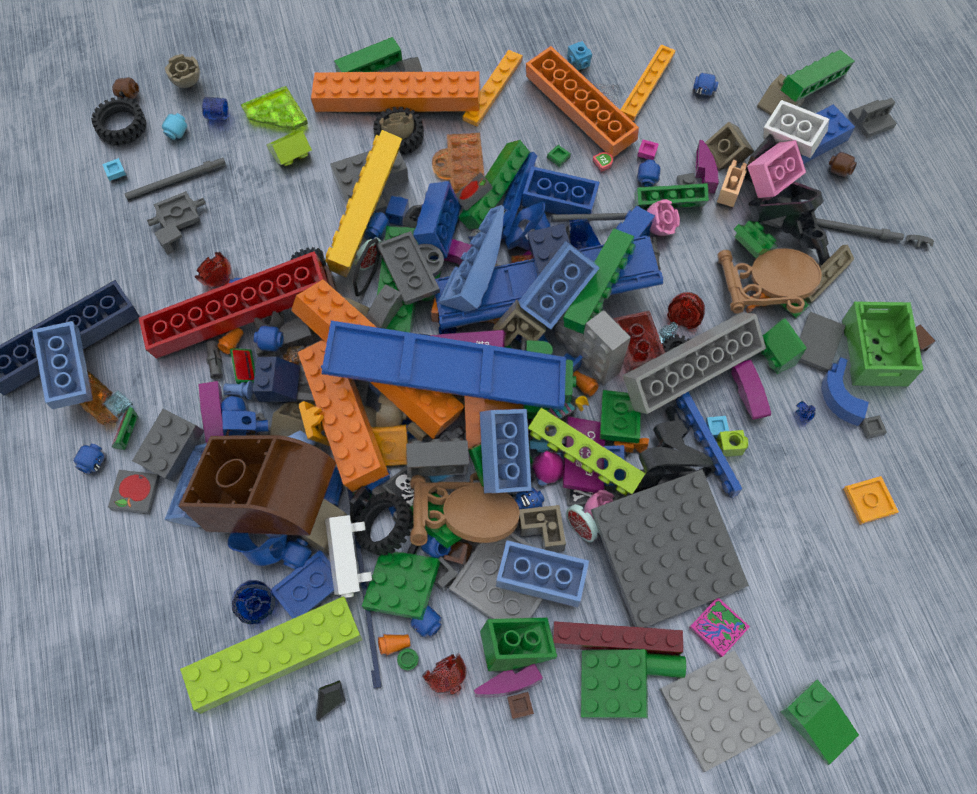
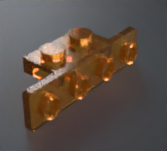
(96, 408)

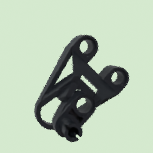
(787, 212)
(678, 461)

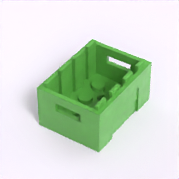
(896, 345)

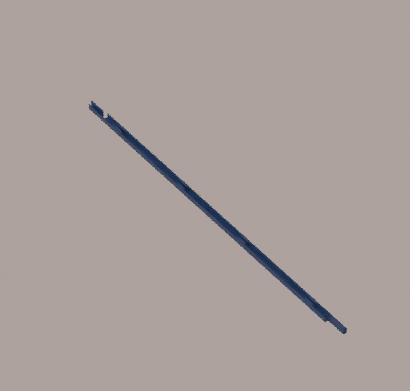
(375, 673)

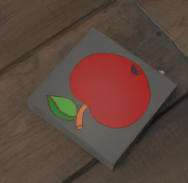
(473, 191)
(133, 491)

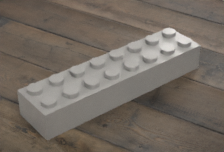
(694, 362)

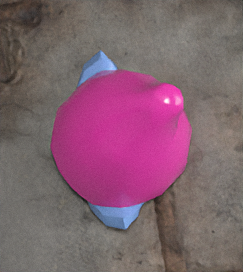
(548, 467)

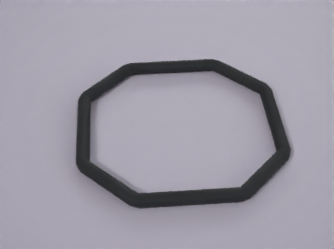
(376, 241)

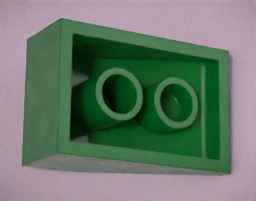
(517, 643)
(820, 721)

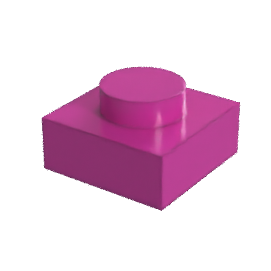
(648, 149)

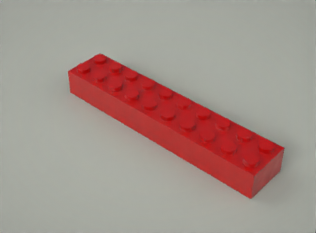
(229, 306)

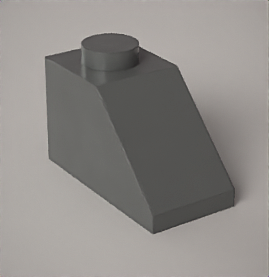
(409, 65)

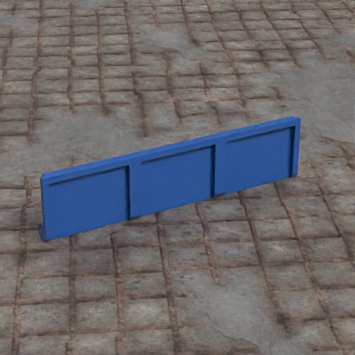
(514, 279)
(444, 365)

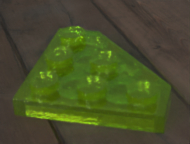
(275, 109)

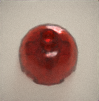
(214, 271)
(686, 310)
(447, 675)

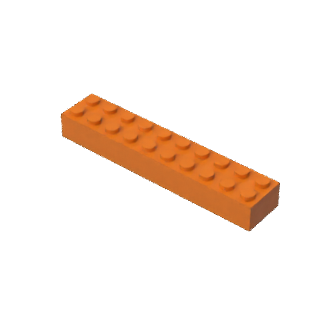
(396, 89)
(426, 408)

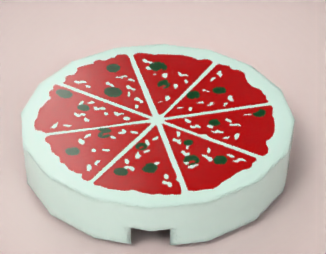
(370, 257)
(582, 523)

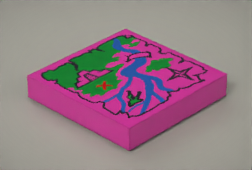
(719, 627)

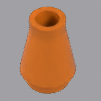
(230, 340)
(586, 384)
(392, 643)

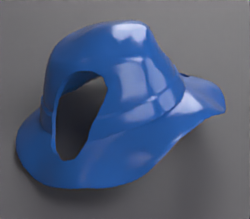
(538, 220)
(259, 555)

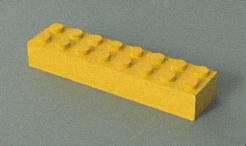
(363, 203)

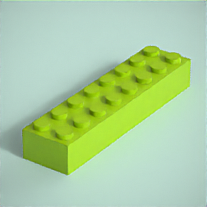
(270, 655)

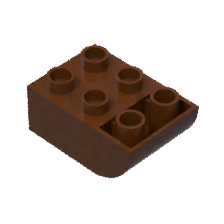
(258, 485)

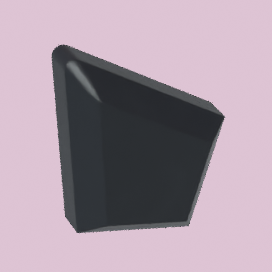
(359, 500)
(329, 698)

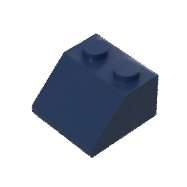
(276, 380)

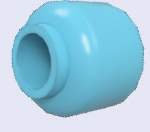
(174, 126)

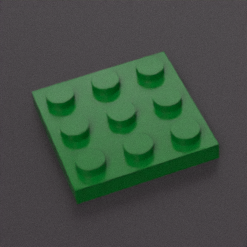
(401, 585)
(614, 684)

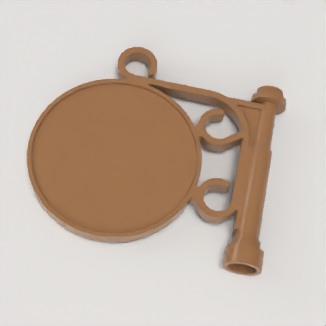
(779, 273)
(466, 511)

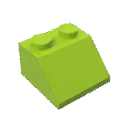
(289, 148)

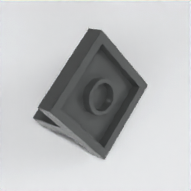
(874, 117)

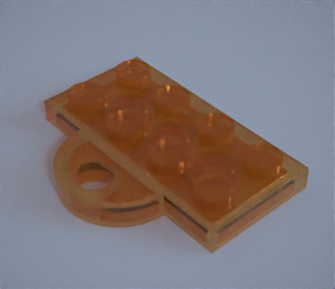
(461, 159)

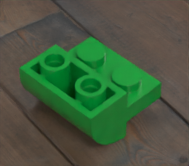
(754, 238)

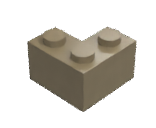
(518, 321)
(546, 522)

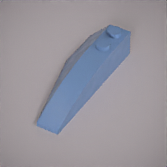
(472, 277)

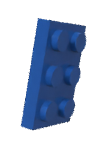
(306, 586)

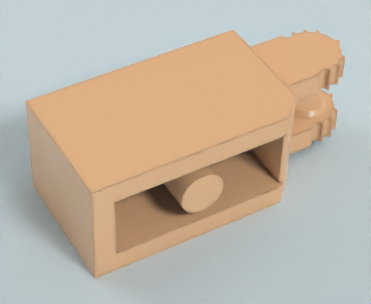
(732, 184)

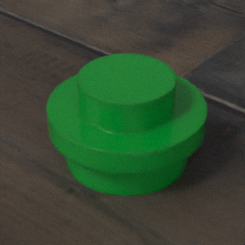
(407, 659)

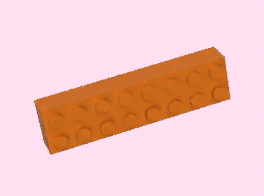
(582, 101)
(344, 422)

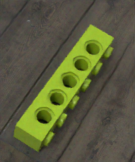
(632, 475)

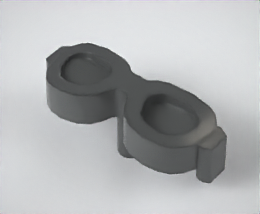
(920, 238)

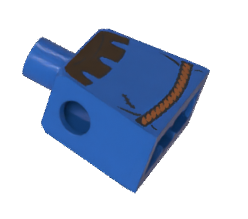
(242, 423)

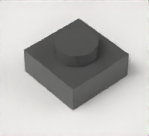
(686, 179)

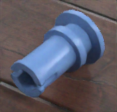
(242, 389)

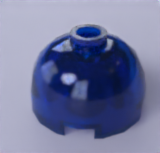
(252, 601)

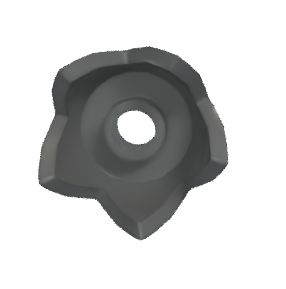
(411, 216)
(274, 320)

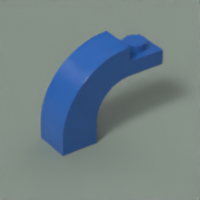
(839, 399)

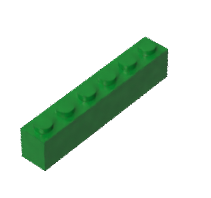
(816, 75)
(500, 177)
(610, 262)

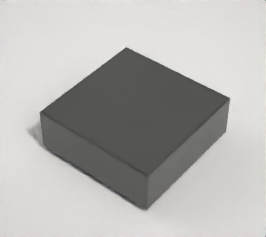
(873, 427)

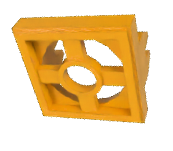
(311, 419)

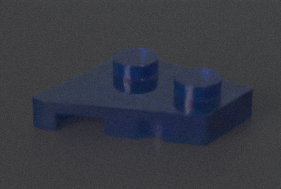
(581, 234)

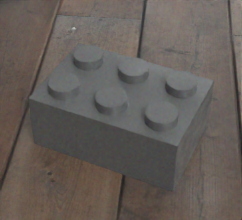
(168, 445)
(437, 457)

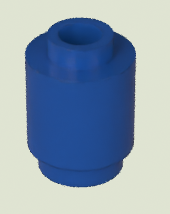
(376, 225)

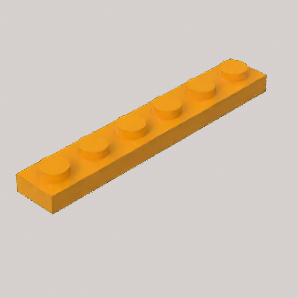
(647, 82)
(494, 86)

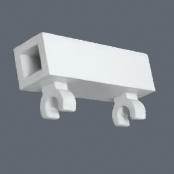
(343, 555)

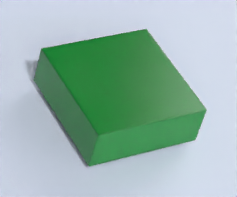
(558, 155)

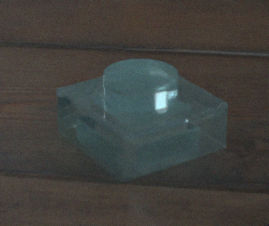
(667, 331)
(118, 404)

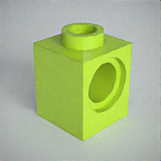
(736, 436)

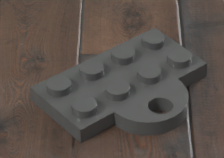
(411, 266)

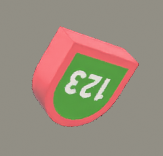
(603, 161)

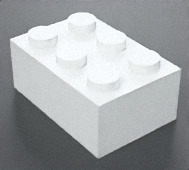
(797, 124)

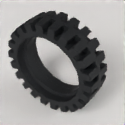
(113, 107)
(409, 143)
(400, 528)

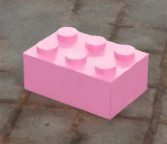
(776, 169)

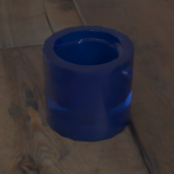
(215, 108)

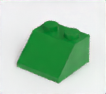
(782, 347)

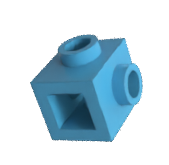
(579, 55)

